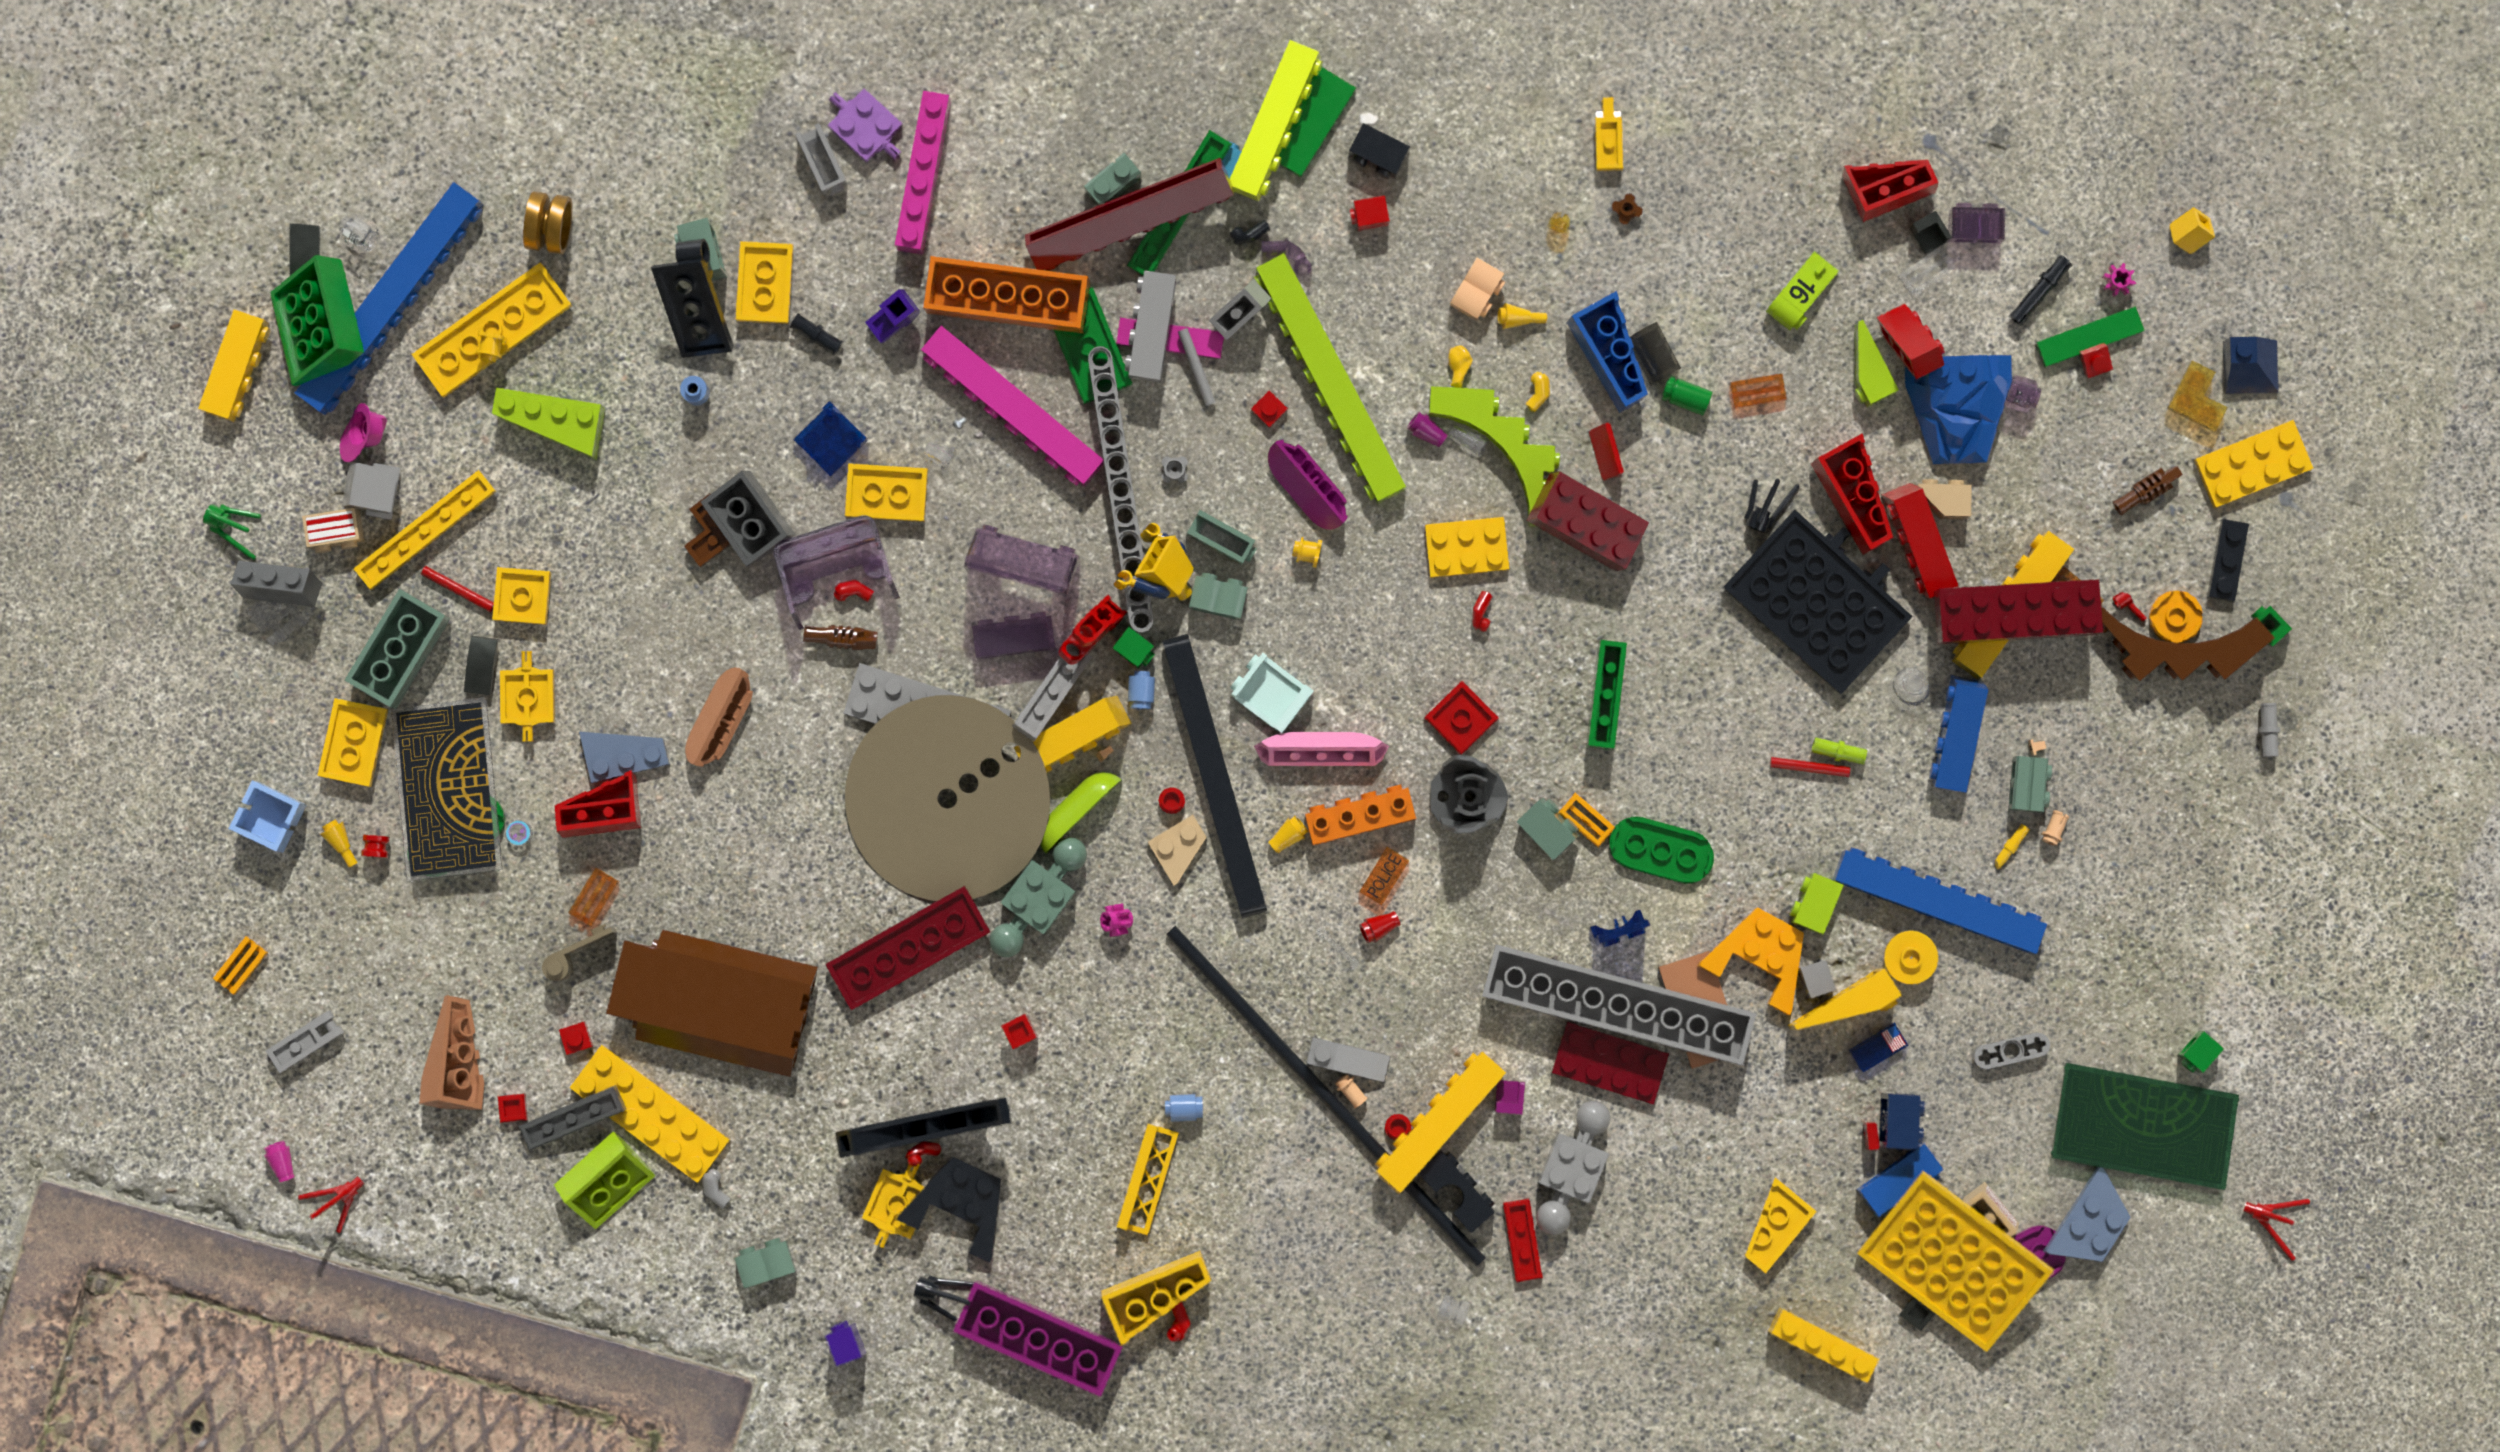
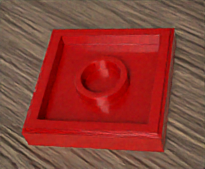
(1461, 718)

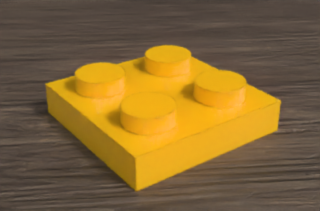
(521, 595)

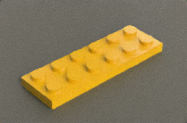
(512, 312)
(653, 1114)

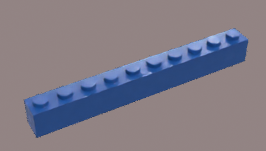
(398, 290)

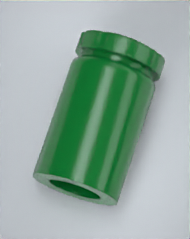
(1686, 395)

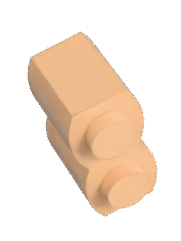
(1477, 289)

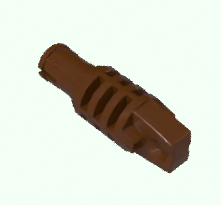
(2147, 489)
(841, 636)

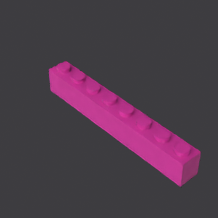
(1012, 406)

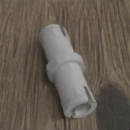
(2269, 729)

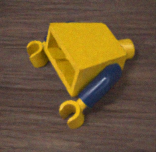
(1163, 568)

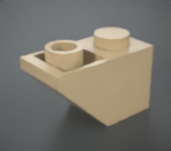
(1949, 499)

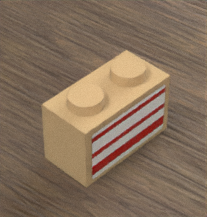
(333, 529)
(1989, 1206)

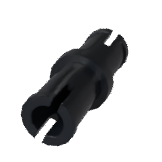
(816, 334)

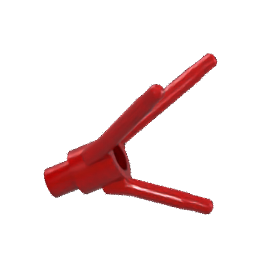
(344, 1192)
(2264, 1214)

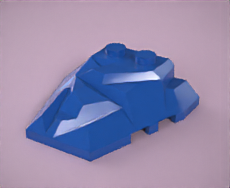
(1961, 406)

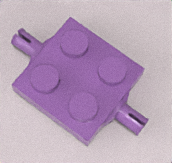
(865, 125)

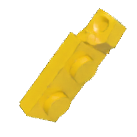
(1608, 137)

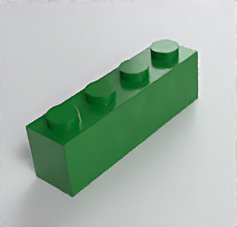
(1606, 695)

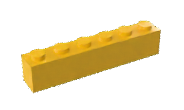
(2039, 566)
(1439, 1122)

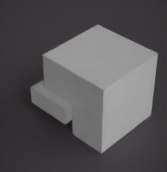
(371, 489)

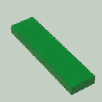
(2105, 330)

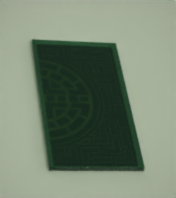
(2145, 1126)

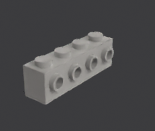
(1152, 326)

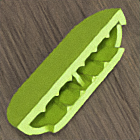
(1077, 806)

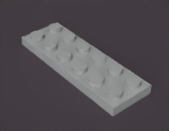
(880, 692)

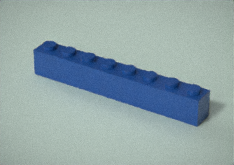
(1940, 902)

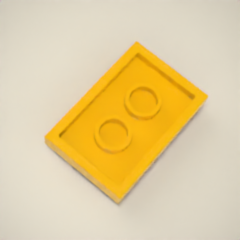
(764, 282)
(886, 492)
(1467, 547)
(352, 742)

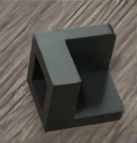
(1930, 232)

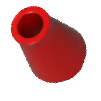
(1377, 927)

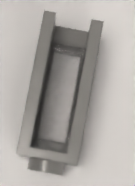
(822, 161)

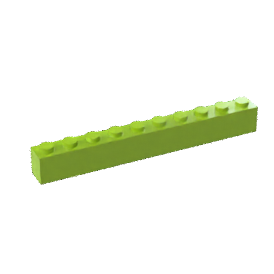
(1330, 379)

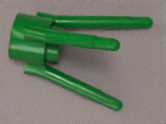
(219, 518)

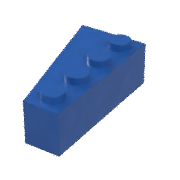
(1607, 346)
(1959, 733)

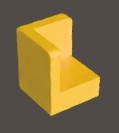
(2192, 230)

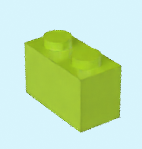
(1816, 903)

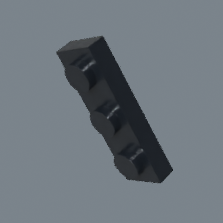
(2227, 560)

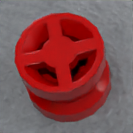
(375, 846)

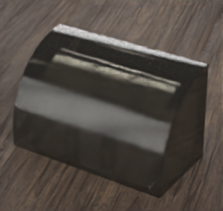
(1654, 354)

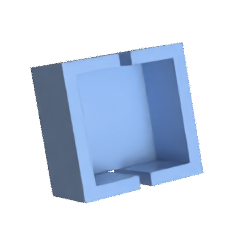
(269, 816)

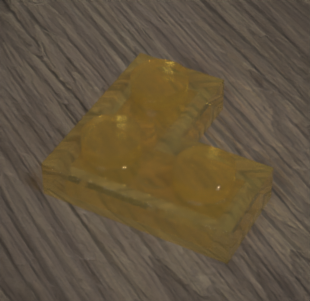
(2190, 398)

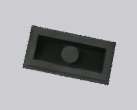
(303, 244)

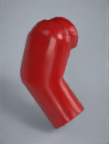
(1479, 610)
(923, 1148)

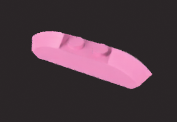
(1321, 749)

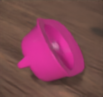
(361, 432)

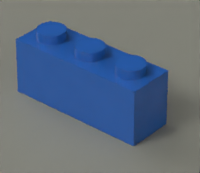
(1890, 1184)

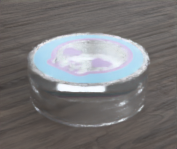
(518, 833)

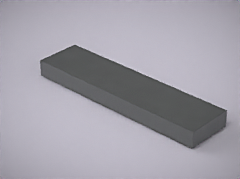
(572, 1117)

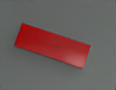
(1522, 1240)

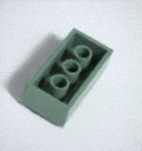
(397, 649)

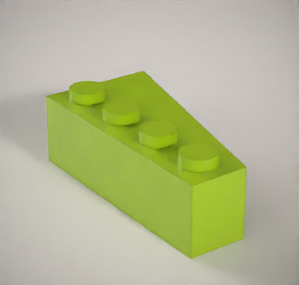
(554, 418)

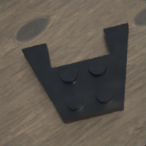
(963, 1193)

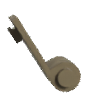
(559, 965)

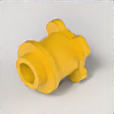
(490, 346)
(1307, 551)

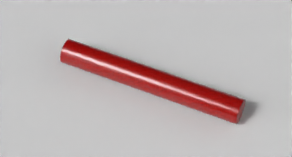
(457, 588)
(1812, 767)

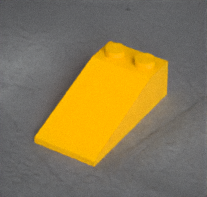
(1866, 995)

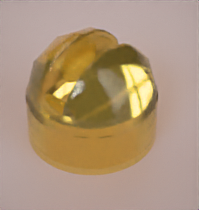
(1558, 223)

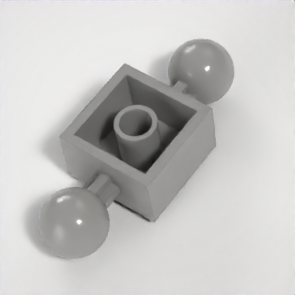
(1573, 1167)

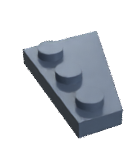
(613, 754)

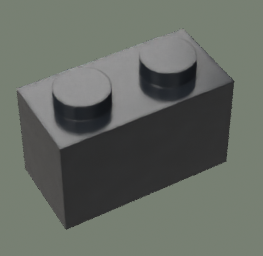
(1378, 151)

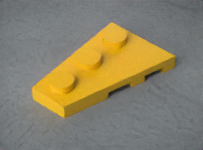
(1778, 1225)

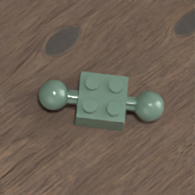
(1038, 897)

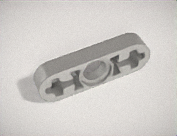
(2028, 1039)

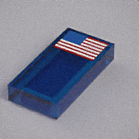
(1878, 1047)

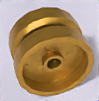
(547, 222)

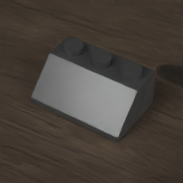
(747, 517)

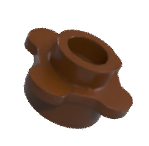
(1626, 216)

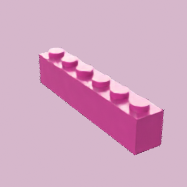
(923, 172)

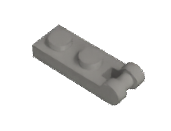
(304, 1042)

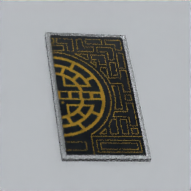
(446, 789)

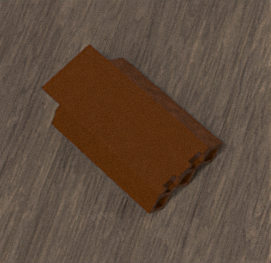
(714, 1000)

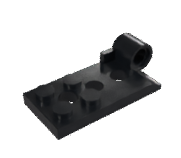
(695, 268)

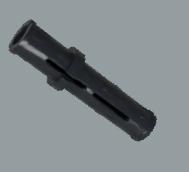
(2047, 282)

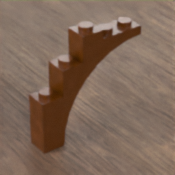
(2223, 654)

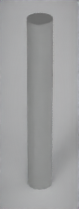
(1196, 366)

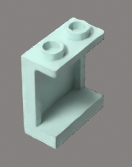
(1270, 692)

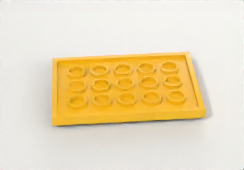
(1955, 1261)

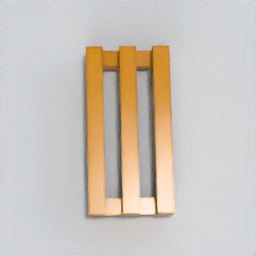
(1569, 805)
(233, 957)

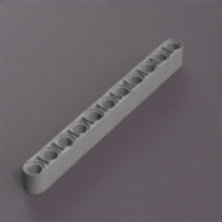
(1116, 477)

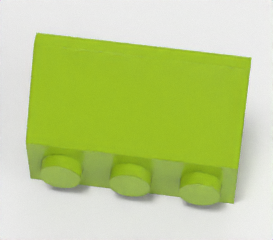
(604, 1180)

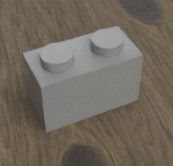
(1240, 309)

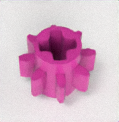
(2126, 275)
(1116, 920)

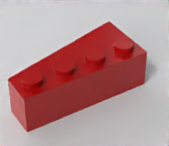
(1854, 492)
(1920, 539)

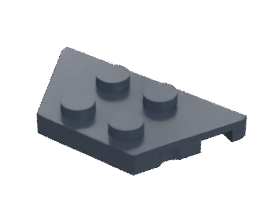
(2091, 1222)

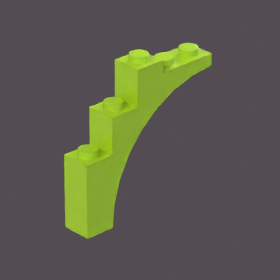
(1476, 410)

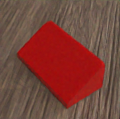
(1606, 452)

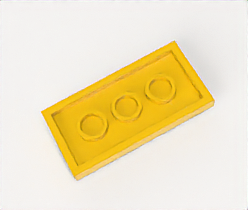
(2253, 464)

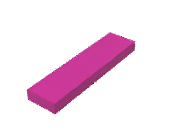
(1206, 342)

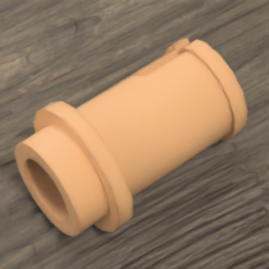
(2055, 828)
(1351, 1090)

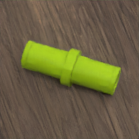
(1839, 750)

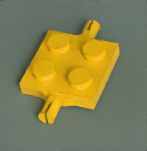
(527, 696)
(888, 1198)

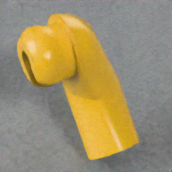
(1542, 391)

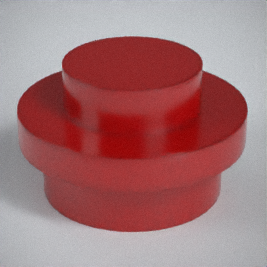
(1171, 800)
(1396, 1125)

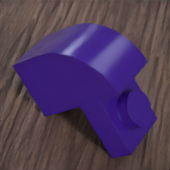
(894, 314)

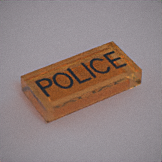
(1384, 876)

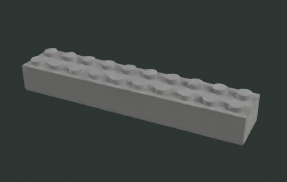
(1619, 1005)

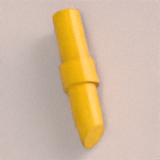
(2011, 846)

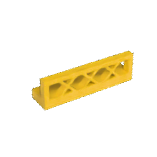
(1137, 1176)

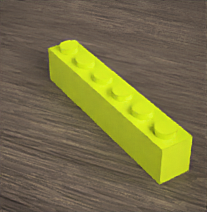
(1274, 120)

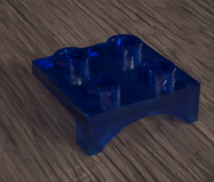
(830, 439)
(1632, 928)

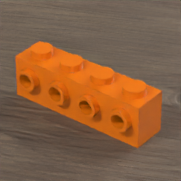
(1360, 816)

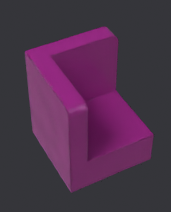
(1509, 1097)

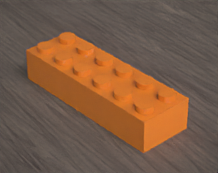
(1006, 294)

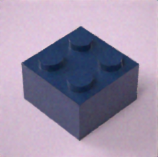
(1901, 1121)

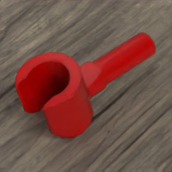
(2124, 599)

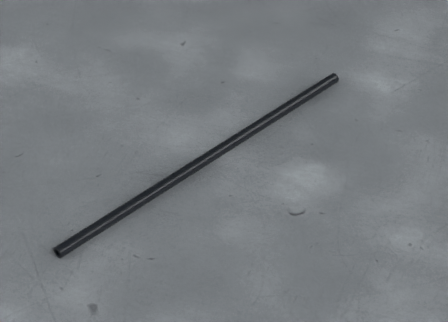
(1319, 1089)

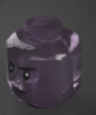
(2023, 394)

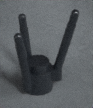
(1759, 519)
(928, 1290)

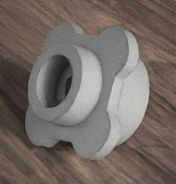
(1180, 464)

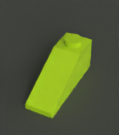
(1871, 373)

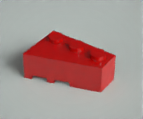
(1888, 186)

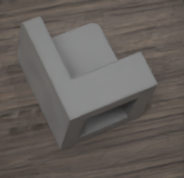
(1816, 979)

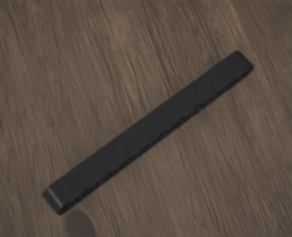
(1214, 776)

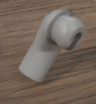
(711, 1188)

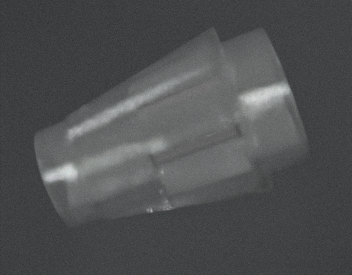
(1468, 441)

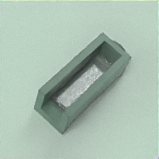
(1222, 538)

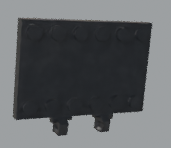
(1818, 600)

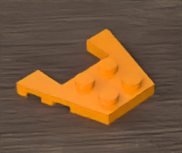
(1767, 945)

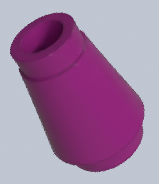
(1426, 429)

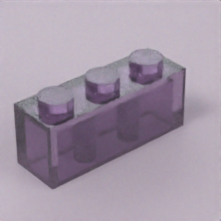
(1013, 636)

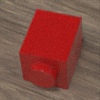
(1370, 213)

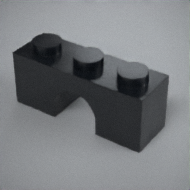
(1474, 1207)

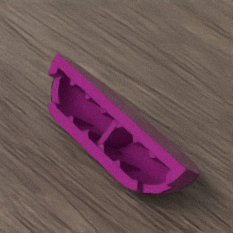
(1307, 484)

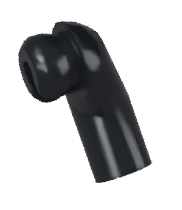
(1252, 234)

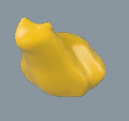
(1460, 362)

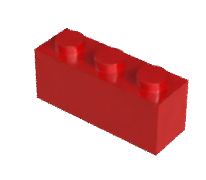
(1911, 340)

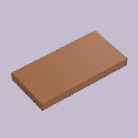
(1689, 979)

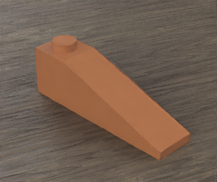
(451, 1068)

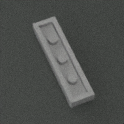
(1050, 695)

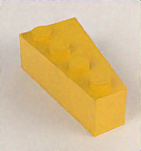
(1080, 731)
(1148, 1296)

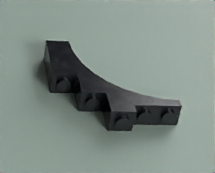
(923, 1127)

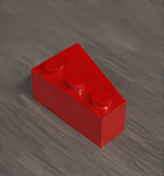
(601, 810)

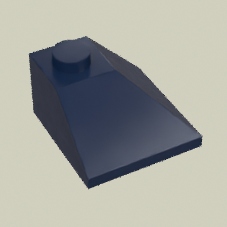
(2250, 365)

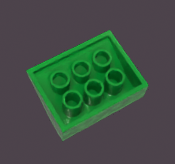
(316, 320)

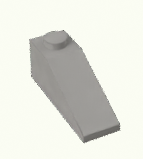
(1348, 1059)

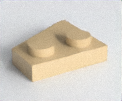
(1178, 847)

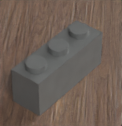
(276, 583)

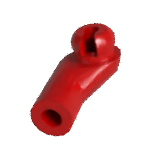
(850, 588)
(1180, 1325)

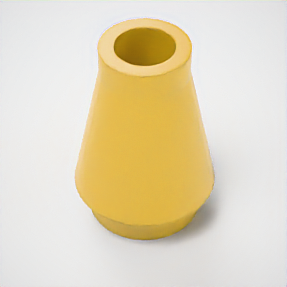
(1288, 834)

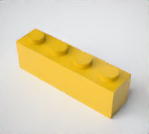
(234, 366)
(1823, 1345)

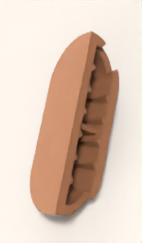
(719, 717)

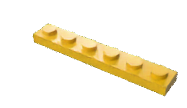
(425, 530)

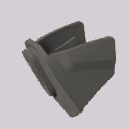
(1464, 775)

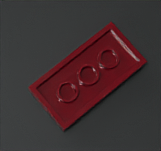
(1610, 1063)

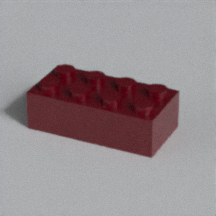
(1587, 521)

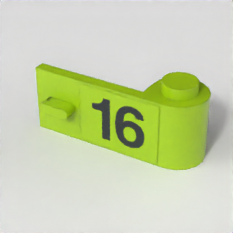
(1802, 292)

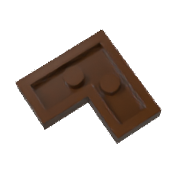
(710, 541)

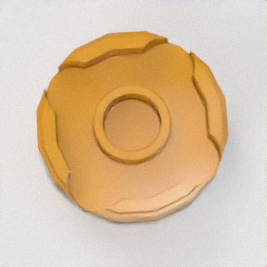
(2175, 616)

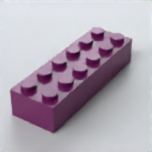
(1038, 1338)

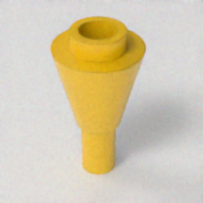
(1514, 316)
(337, 837)

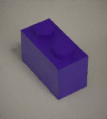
(845, 1342)

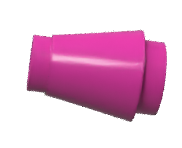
(280, 1160)

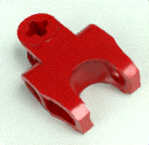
(1092, 629)

